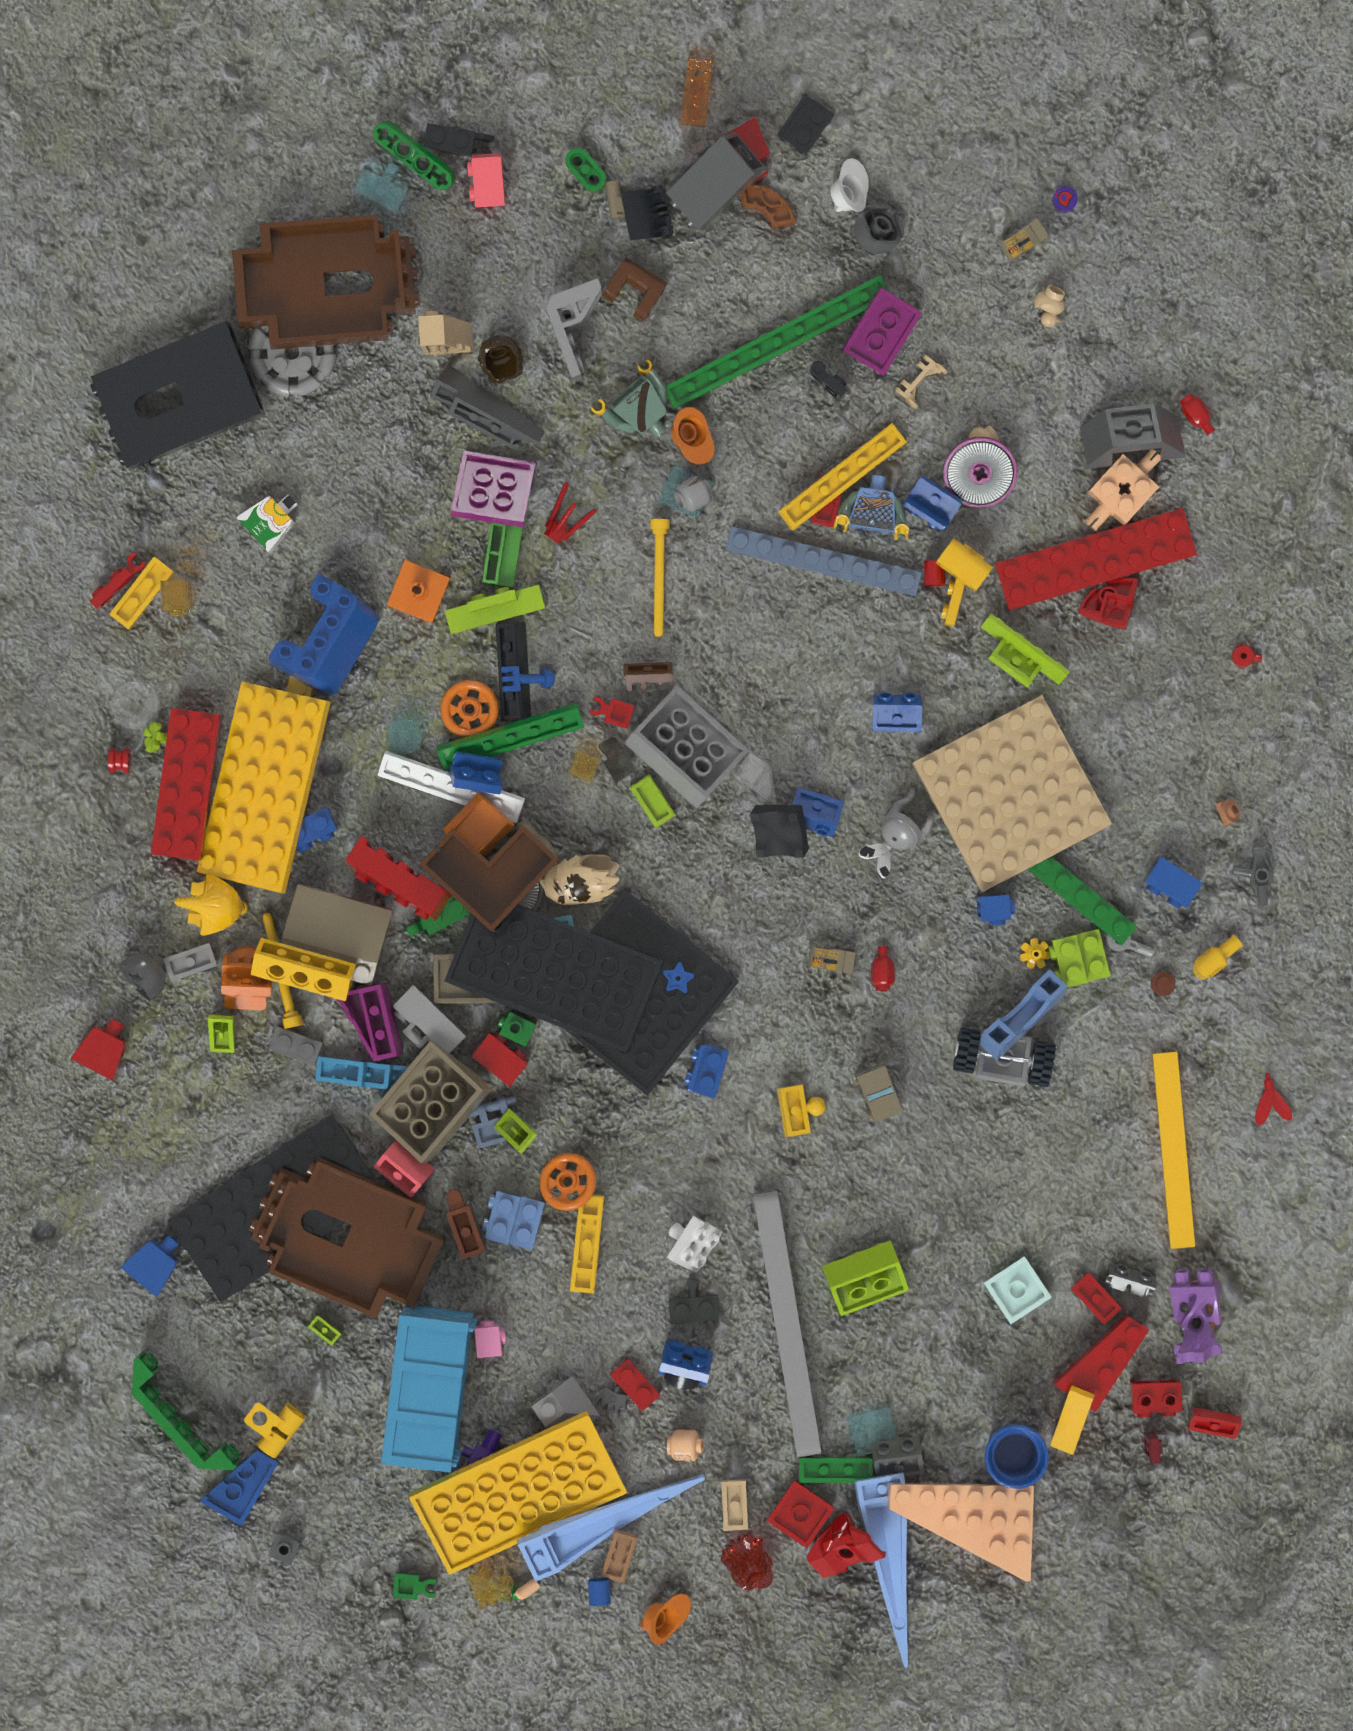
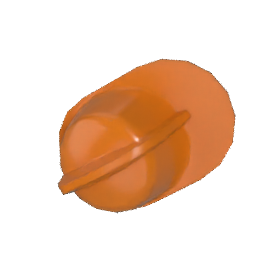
(693, 435)
(665, 1618)

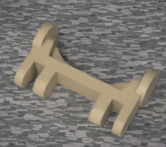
(931, 368)

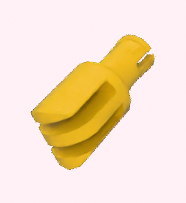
(1215, 958)

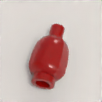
(1197, 413)
(882, 970)

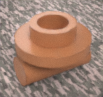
(1228, 811)

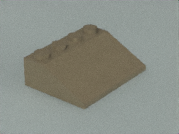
(338, 929)
(430, 1102)

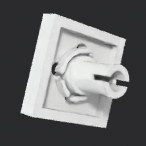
(693, 1243)

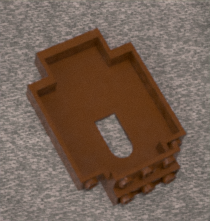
(286, 286)
(381, 1254)

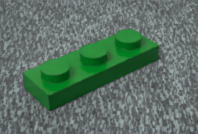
(834, 1469)

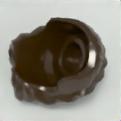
(500, 359)

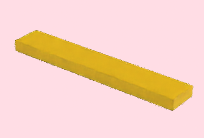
(842, 476)

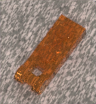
(696, 93)

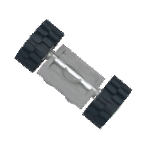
(1010, 1067)

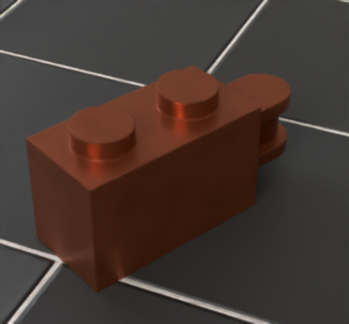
(464, 1225)

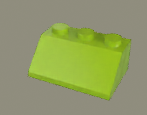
(865, 1278)

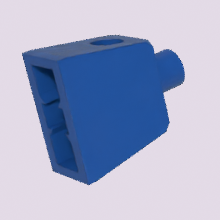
(153, 1264)

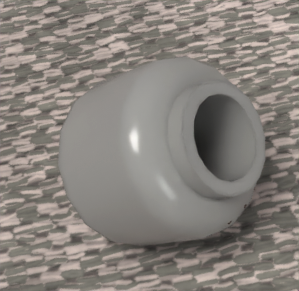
(692, 493)

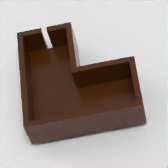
(492, 886)

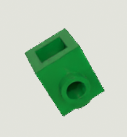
(516, 1028)

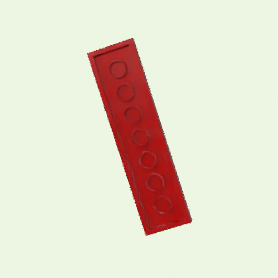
(1095, 559)

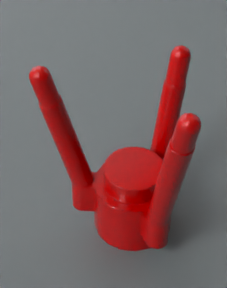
(557, 529)

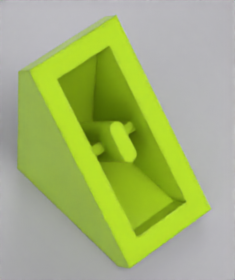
(222, 1032)
(515, 1130)

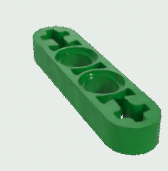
(412, 158)

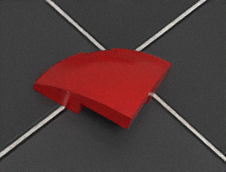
(1112, 603)

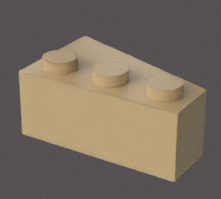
(444, 334)

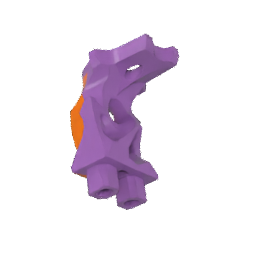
(1199, 1342)

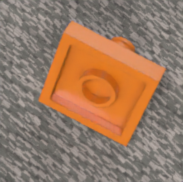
(418, 591)

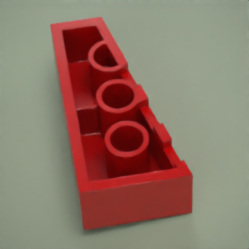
(397, 880)
(1104, 1360)

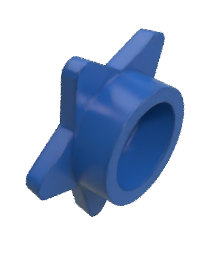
(682, 983)

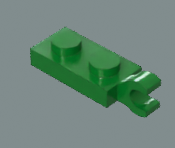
(450, 914)

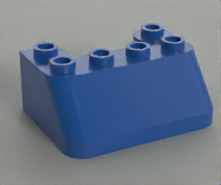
(333, 642)

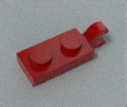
(118, 581)

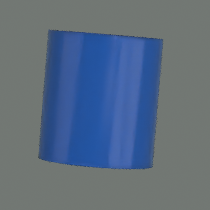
(599, 1592)

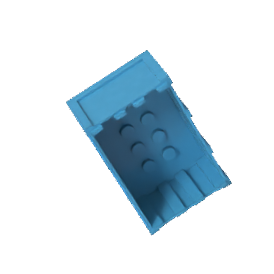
(427, 1388)

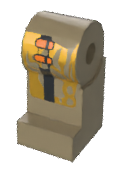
(1024, 240)
(832, 959)

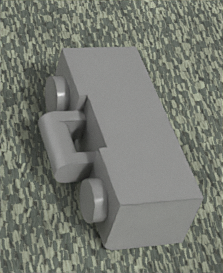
(421, 1011)

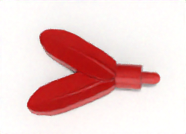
(1271, 1098)

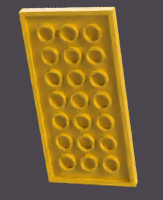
(263, 787)
(517, 1492)

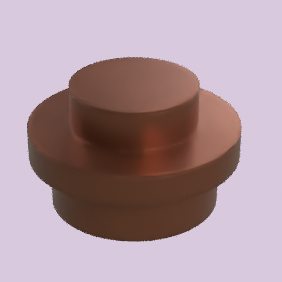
(1163, 983)

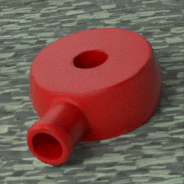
(1249, 656)

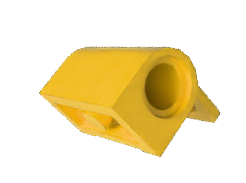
(964, 564)
(277, 1429)

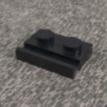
(805, 124)

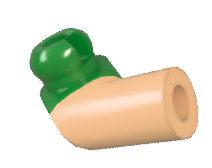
(525, 1590)

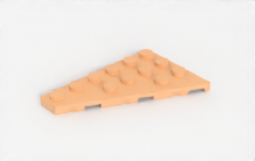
(978, 1517)

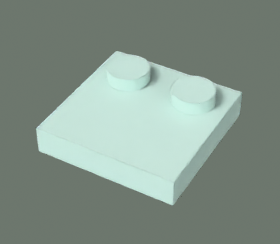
(1017, 1290)

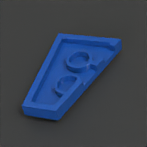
(242, 1487)

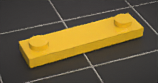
(587, 1245)

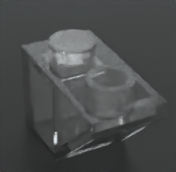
(758, 777)

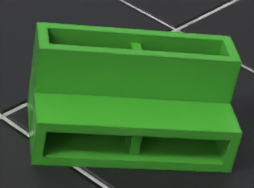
(502, 555)

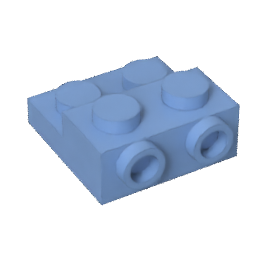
(513, 1219)

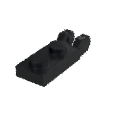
(455, 140)

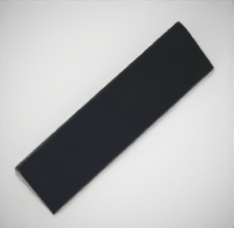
(512, 651)

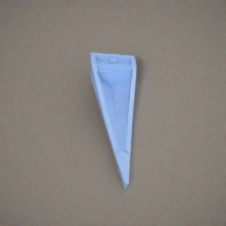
(889, 1533)
(567, 1539)

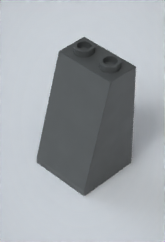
(715, 180)

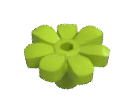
(154, 737)

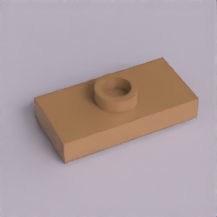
(619, 1555)

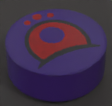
(1065, 199)

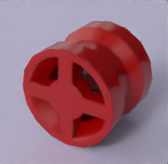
(119, 760)

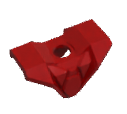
(839, 1535)

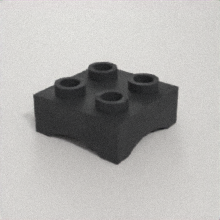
(779, 830)

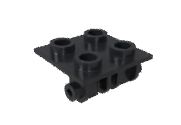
(647, 213)

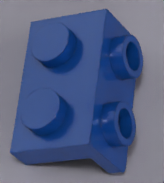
(932, 503)

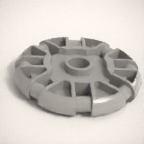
(288, 368)

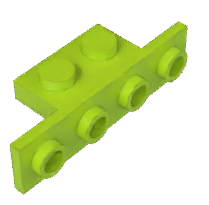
(494, 608)
(1019, 656)

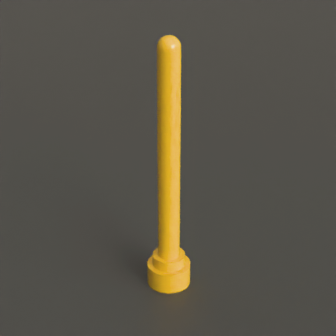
(659, 528)
(291, 1018)

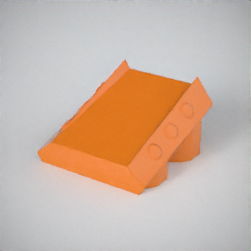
(480, 824)

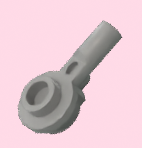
(1130, 944)

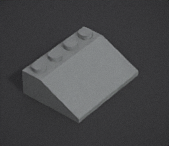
(686, 746)

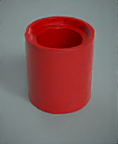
(934, 574)

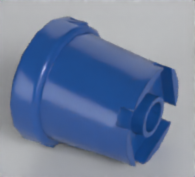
(1016, 1456)

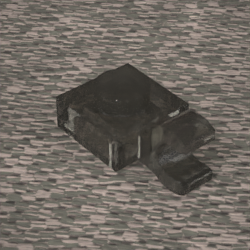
(618, 762)

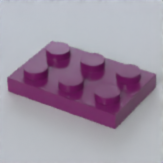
(881, 331)

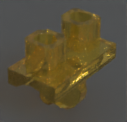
(490, 1592)

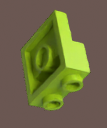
(1079, 958)

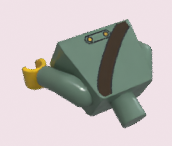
(638, 405)

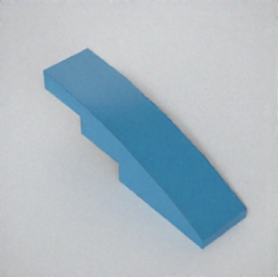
(358, 1072)

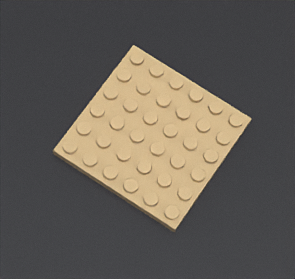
(1012, 793)

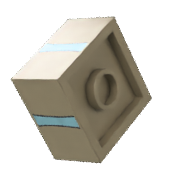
(878, 1093)

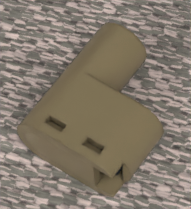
(614, 200)

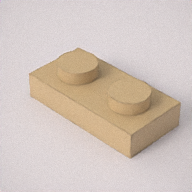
(734, 1505)

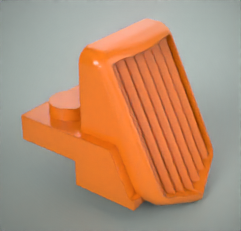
(238, 984)

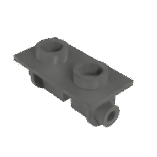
(1141, 1282)

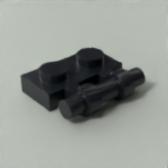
(833, 385)

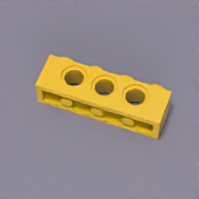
(303, 969)

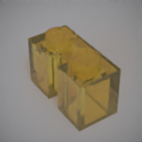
(176, 597)

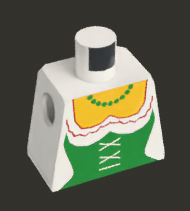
(269, 521)

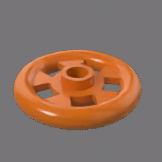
(461, 689)
(585, 1192)

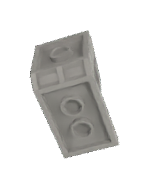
(578, 303)

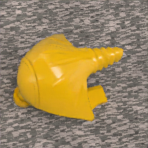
(214, 905)

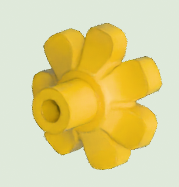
(1029, 953)

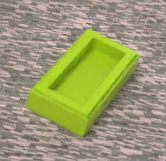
(652, 801)

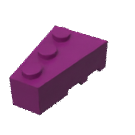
(374, 1019)

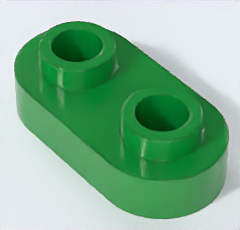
(585, 170)

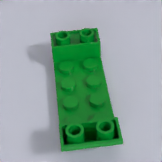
(180, 1432)

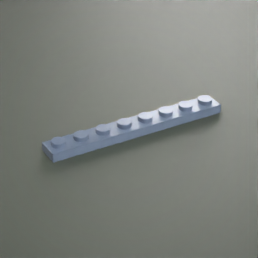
(823, 561)

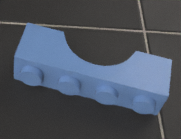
(1024, 1016)

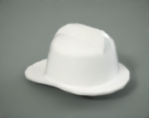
(851, 188)

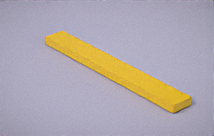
(1173, 1150)

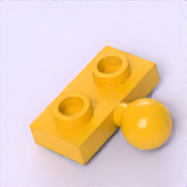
(795, 1109)

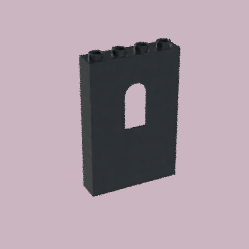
(211, 382)

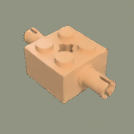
(1107, 490)

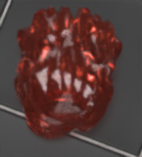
(748, 1562)

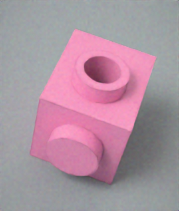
(489, 1339)

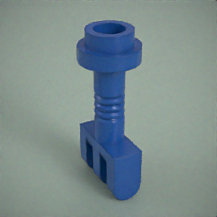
(545, 678)

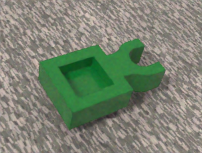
(408, 1586)

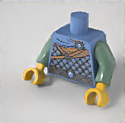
(873, 510)

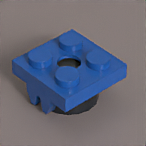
(685, 1365)

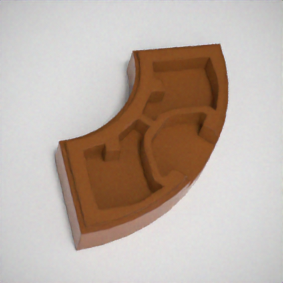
(769, 204)

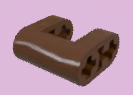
(640, 279)

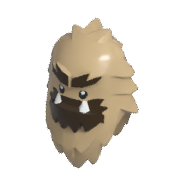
(581, 880)

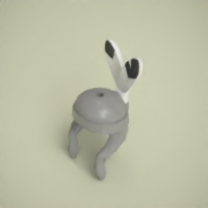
(898, 833)

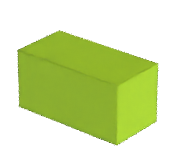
(325, 1329)

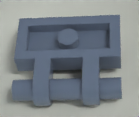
(485, 1131)

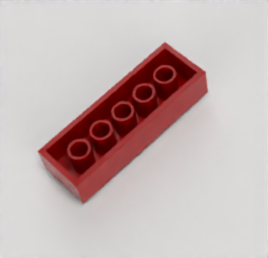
(186, 784)

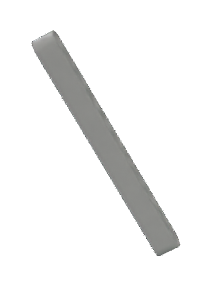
(787, 1323)

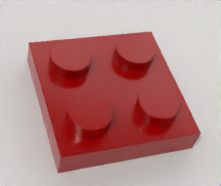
(800, 1513)

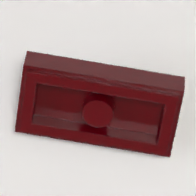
(1153, 1447)

